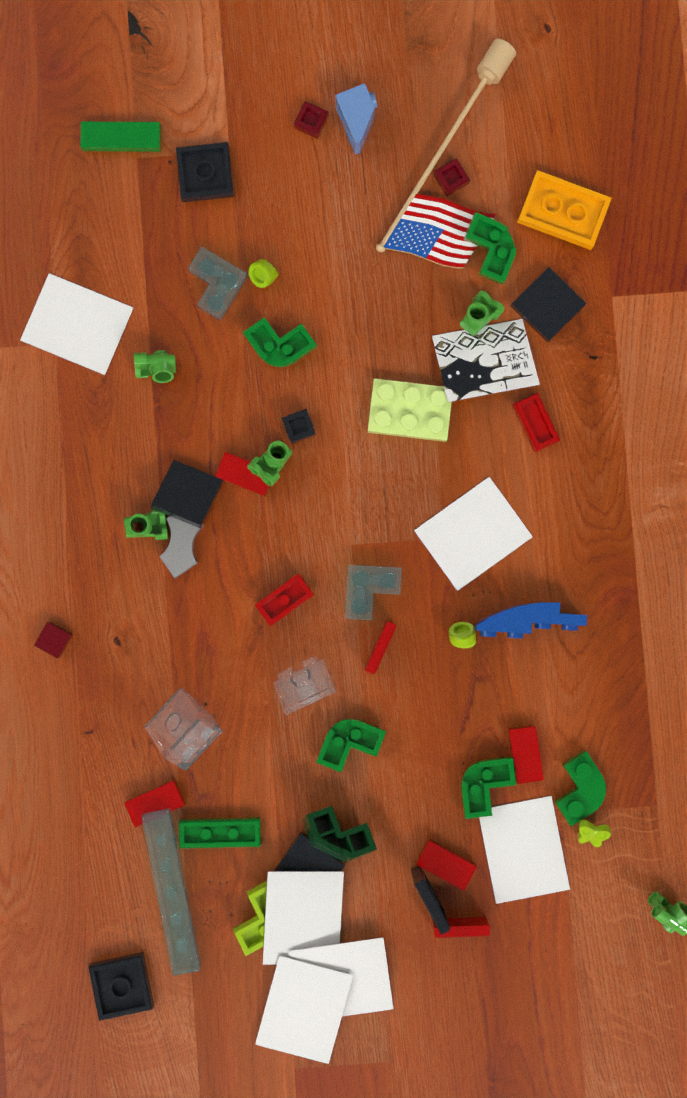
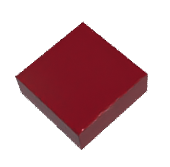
(311, 119)
(451, 177)
(53, 640)

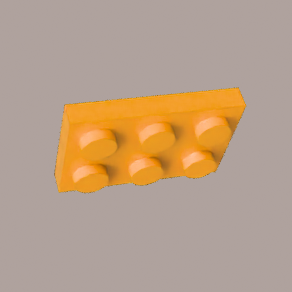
(564, 210)

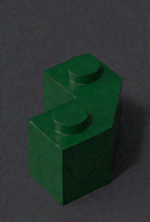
(326, 836)

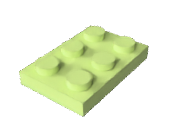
(409, 410)

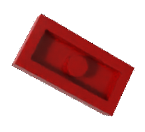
(284, 599)

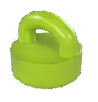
(262, 273)
(462, 635)

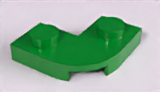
(499, 245)
(276, 350)
(349, 734)
(478, 780)
(589, 789)

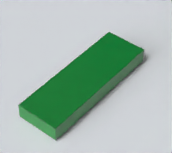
(121, 136)
(220, 832)

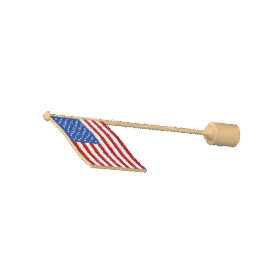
(434, 225)

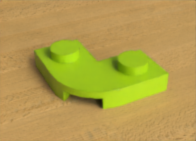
(251, 933)

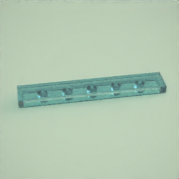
(171, 892)

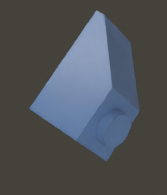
(356, 113)

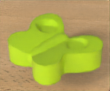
(593, 833)

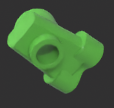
(481, 312)
(159, 365)
(269, 467)
(153, 524)
(670, 916)

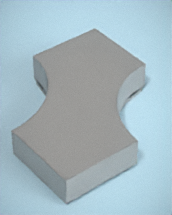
(180, 552)

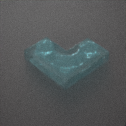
(223, 281)
(363, 582)

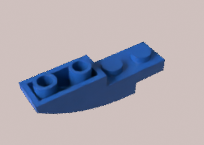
(519, 620)

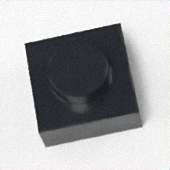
(298, 426)

